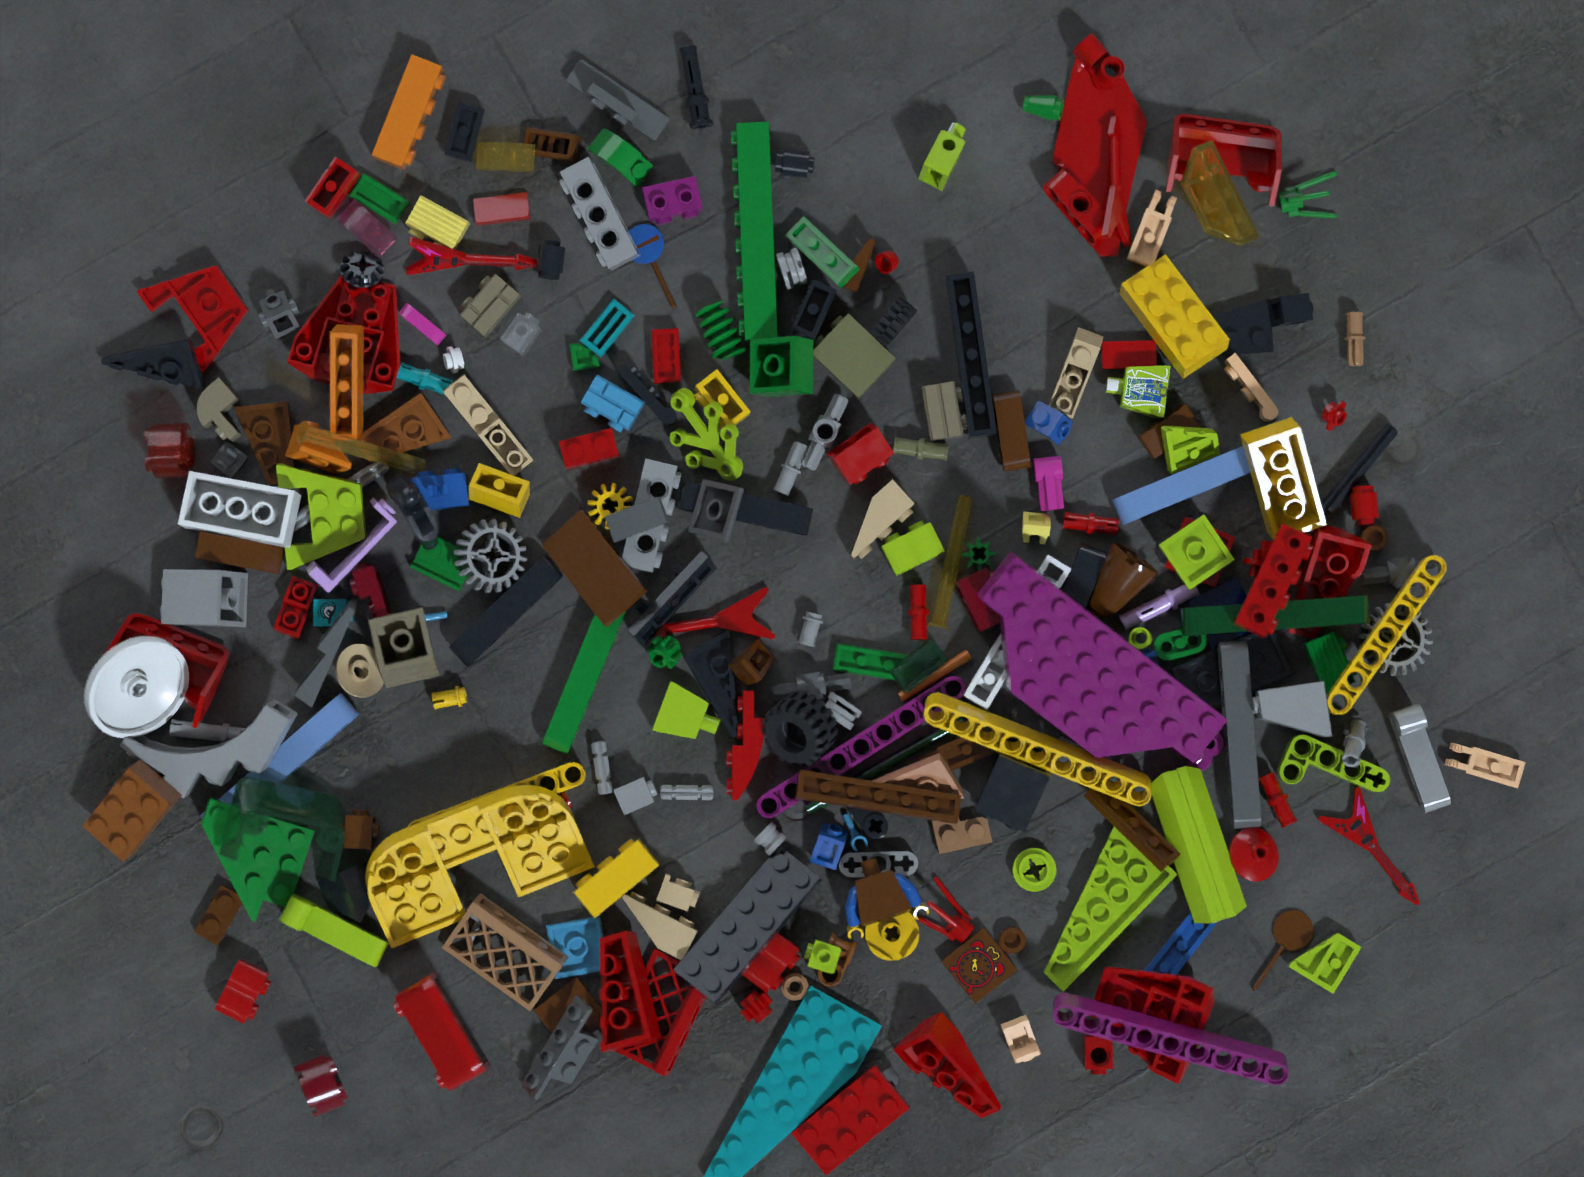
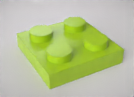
(1196, 552)

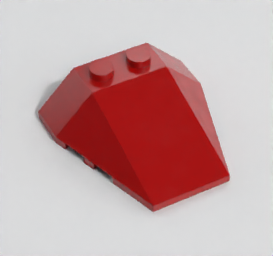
(1163, 997)

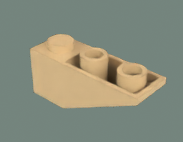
(1076, 372)
(884, 509)
(665, 931)

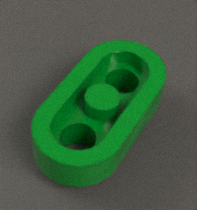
(1179, 645)

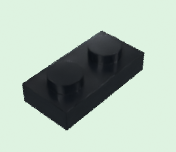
(464, 132)

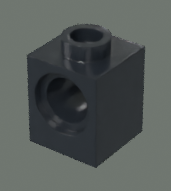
(1290, 310)

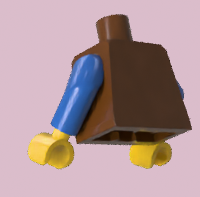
(880, 898)

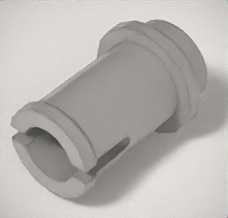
(810, 629)

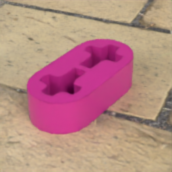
(422, 324)

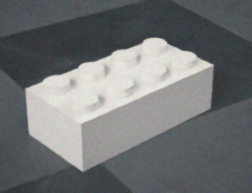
(239, 509)

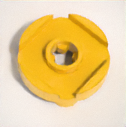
(896, 948)

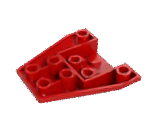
(350, 305)

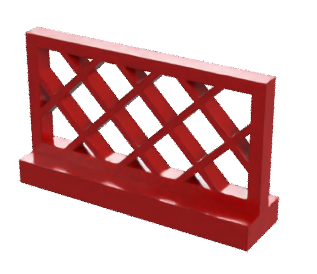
(679, 1028)

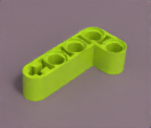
(1336, 767)
(334, 930)

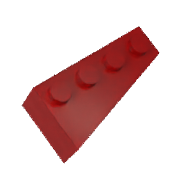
(625, 994)

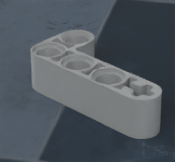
(1419, 757)

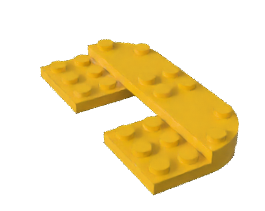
(523, 822)

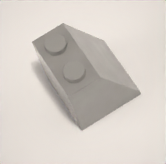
(204, 598)
(1295, 707)

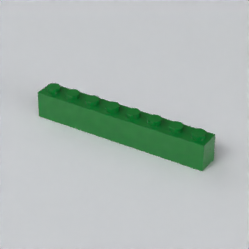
(756, 228)

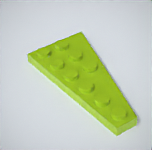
(1111, 899)

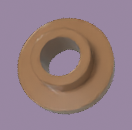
(794, 995)

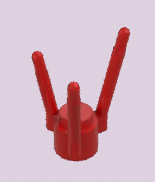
(958, 926)

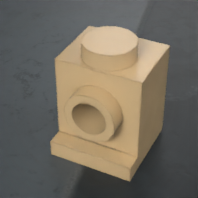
(678, 893)

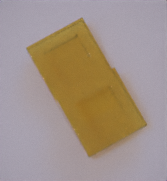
(505, 156)

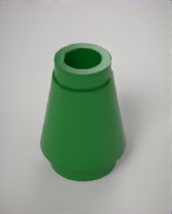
(1044, 106)

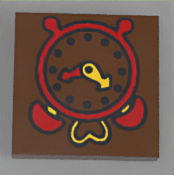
(979, 965)

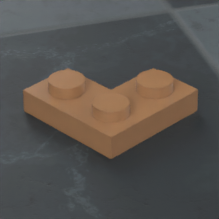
(961, 835)

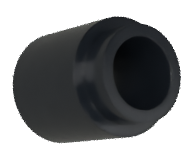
(794, 163)
(550, 260)

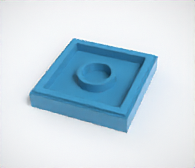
(580, 942)

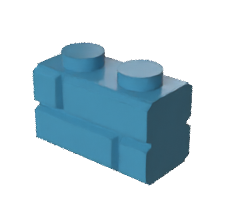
(612, 403)

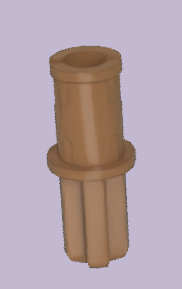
(1354, 338)

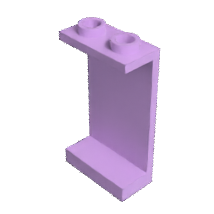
(329, 581)

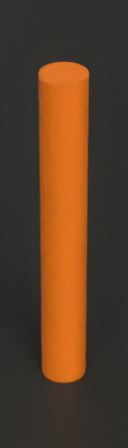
(945, 669)

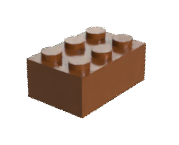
(131, 810)

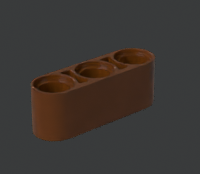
(1011, 430)

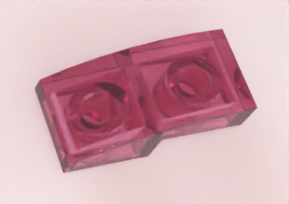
(366, 228)

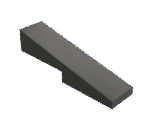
(329, 643)

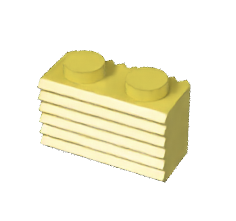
(436, 223)

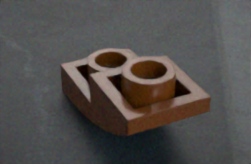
(1152, 437)

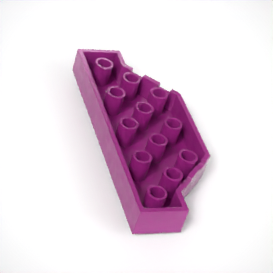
(1089, 675)

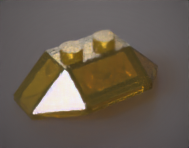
(1216, 197)

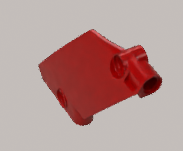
(1084, 146)

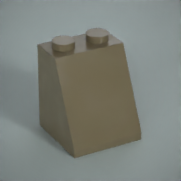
(404, 648)

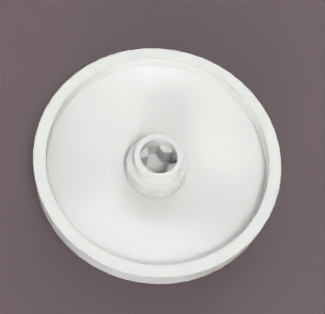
(136, 687)

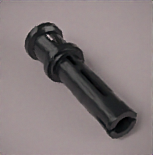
(697, 100)

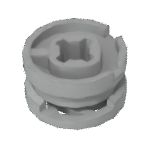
(791, 268)
(842, 716)

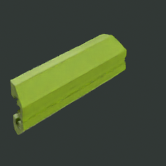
(1195, 833)

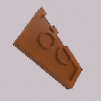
(407, 427)

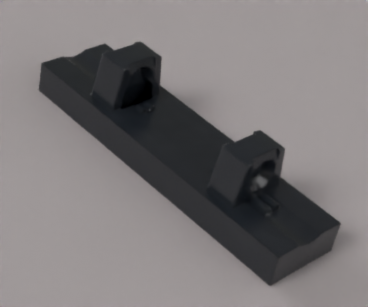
(671, 599)

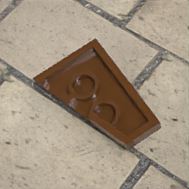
(269, 435)

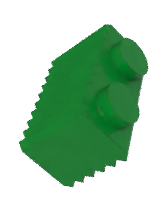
(1328, 659)

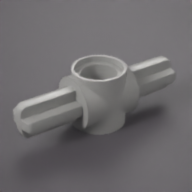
(831, 418)

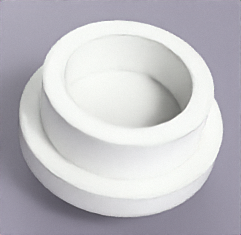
(453, 359)

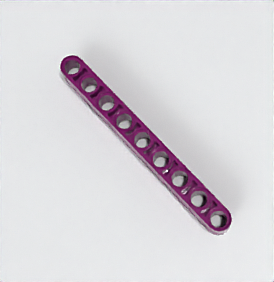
(870, 736)
(1179, 1048)

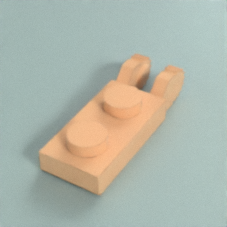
(1151, 232)
(1488, 765)

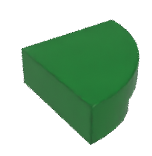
(583, 358)

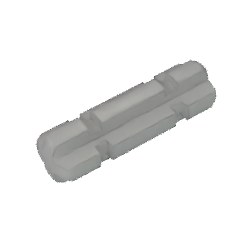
(602, 767)
(686, 792)

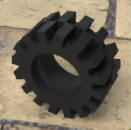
(893, 321)

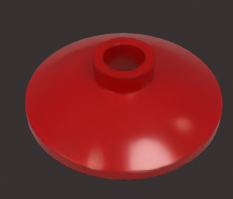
(1244, 855)

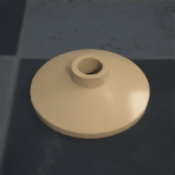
(365, 661)

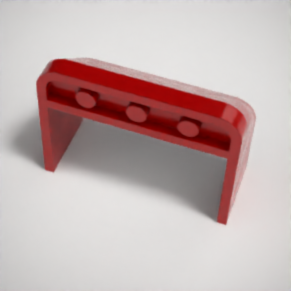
(1244, 148)
(203, 657)
(440, 1033)

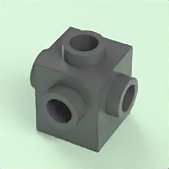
(279, 314)

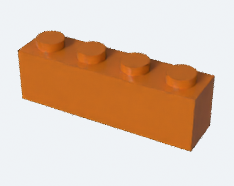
(408, 112)
(346, 380)

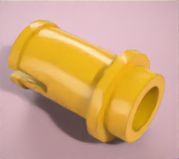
(450, 697)

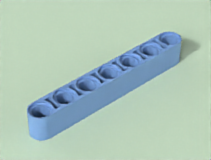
(1181, 486)
(305, 742)

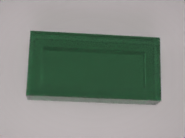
(918, 665)

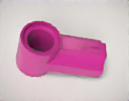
(1048, 475)

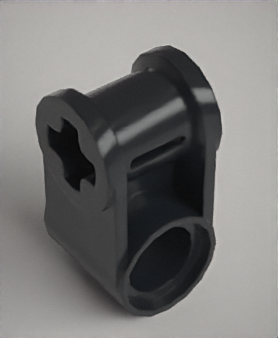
(864, 817)

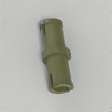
(921, 448)

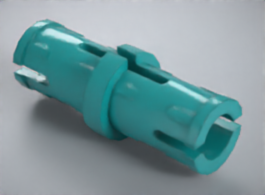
(423, 378)

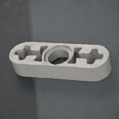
(898, 857)

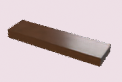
(1134, 829)

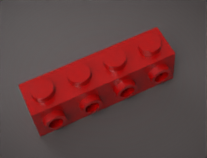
(1273, 581)

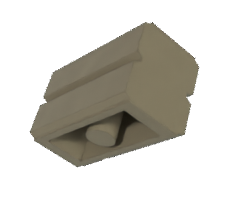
(489, 304)
(943, 411)

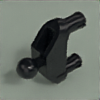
(414, 510)

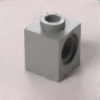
(635, 795)

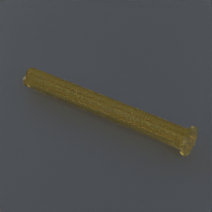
(359, 448)
(951, 562)

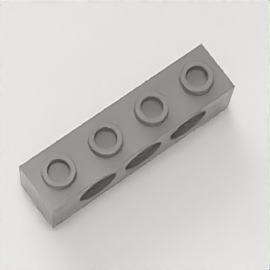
(587, 173)
(652, 473)

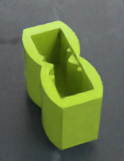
(912, 548)

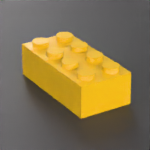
(1174, 316)
(1283, 477)

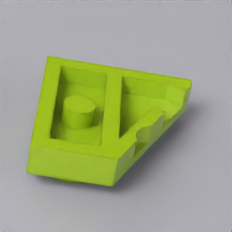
(1188, 446)
(1327, 961)

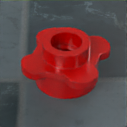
(1334, 414)

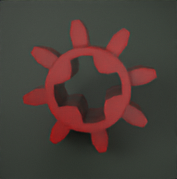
(756, 1006)

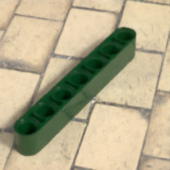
(1295, 615)

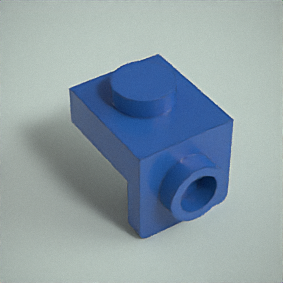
(1049, 422)

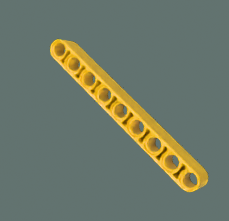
(1031, 738)

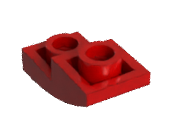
(295, 607)

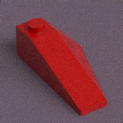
(944, 1056)

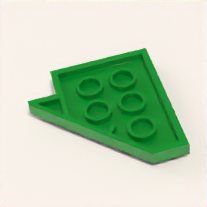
(266, 862)

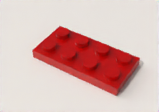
(850, 1119)

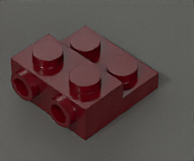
(369, 585)

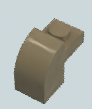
(213, 405)

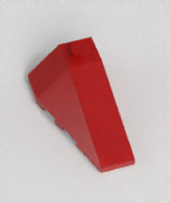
(1331, 568)

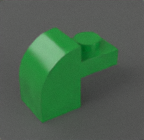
(620, 156)

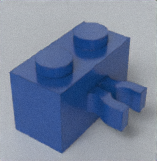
(445, 490)

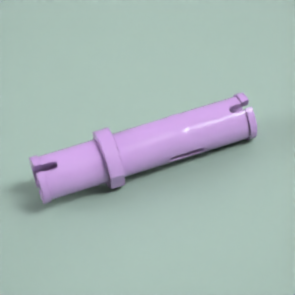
(1169, 600)

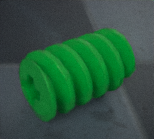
(719, 331)

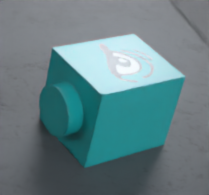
(327, 610)

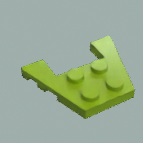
(334, 511)

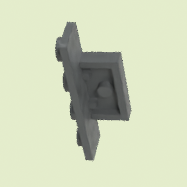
(618, 100)
(564, 1050)

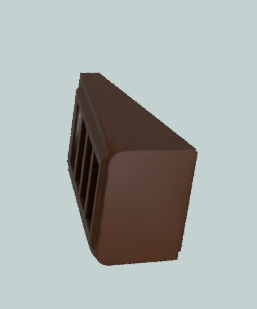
(573, 149)
(861, 260)

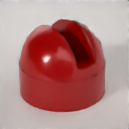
(886, 261)

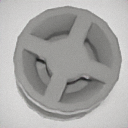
(770, 838)

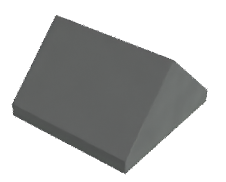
(716, 510)

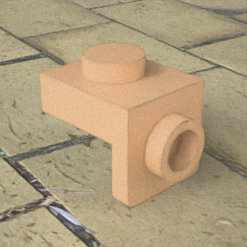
(1020, 1039)

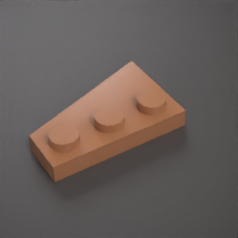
(925, 774)

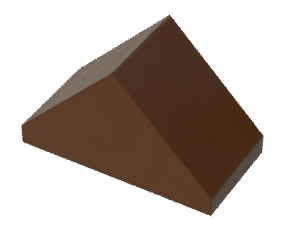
(752, 663)

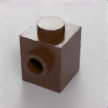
(360, 830)

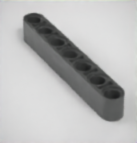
(1239, 734)

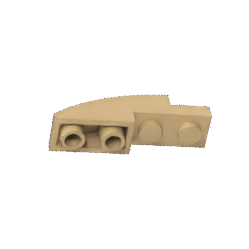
(488, 425)

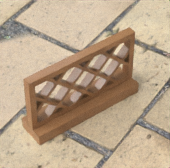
(511, 931)

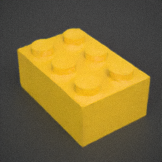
(615, 876)

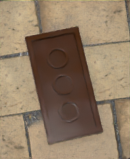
(594, 568)

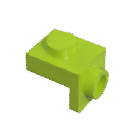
(822, 956)

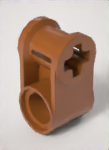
(843, 961)

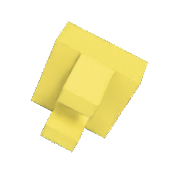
(1036, 524)

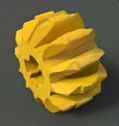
(604, 497)

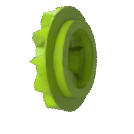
(1039, 857)

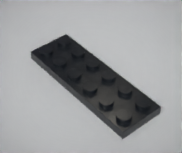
(747, 925)

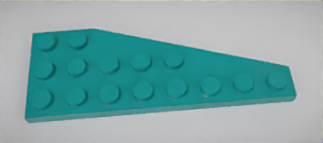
(807, 1067)

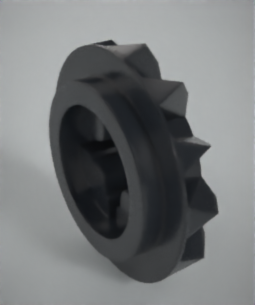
(351, 272)

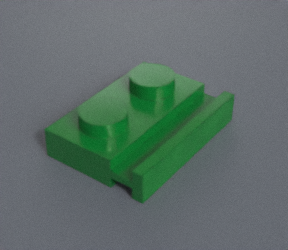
(440, 564)

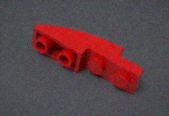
(745, 757)

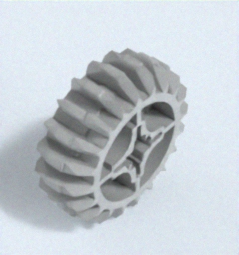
(489, 568)
(1417, 647)

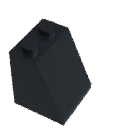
(1012, 791)

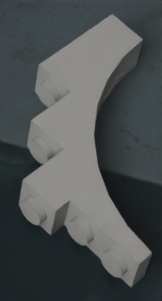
(217, 763)

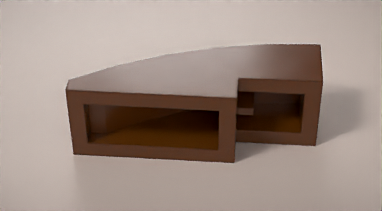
(239, 552)

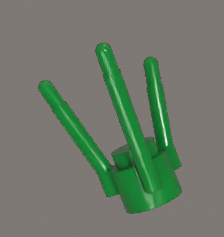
(1292, 200)

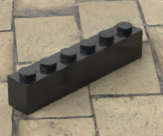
(971, 355)

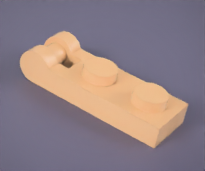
(1251, 388)

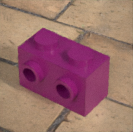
(673, 200)

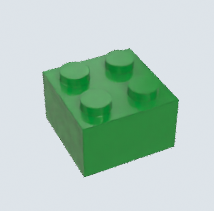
(781, 366)

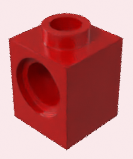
(1091, 1042)

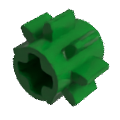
(986, 554)
(664, 652)

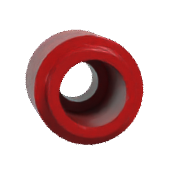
(1364, 504)

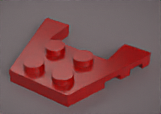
(209, 304)

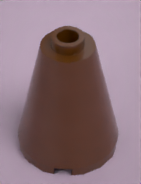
(1119, 581)

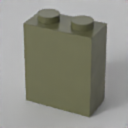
(852, 355)

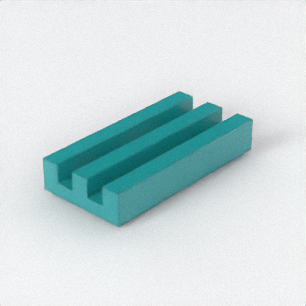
(593, 346)

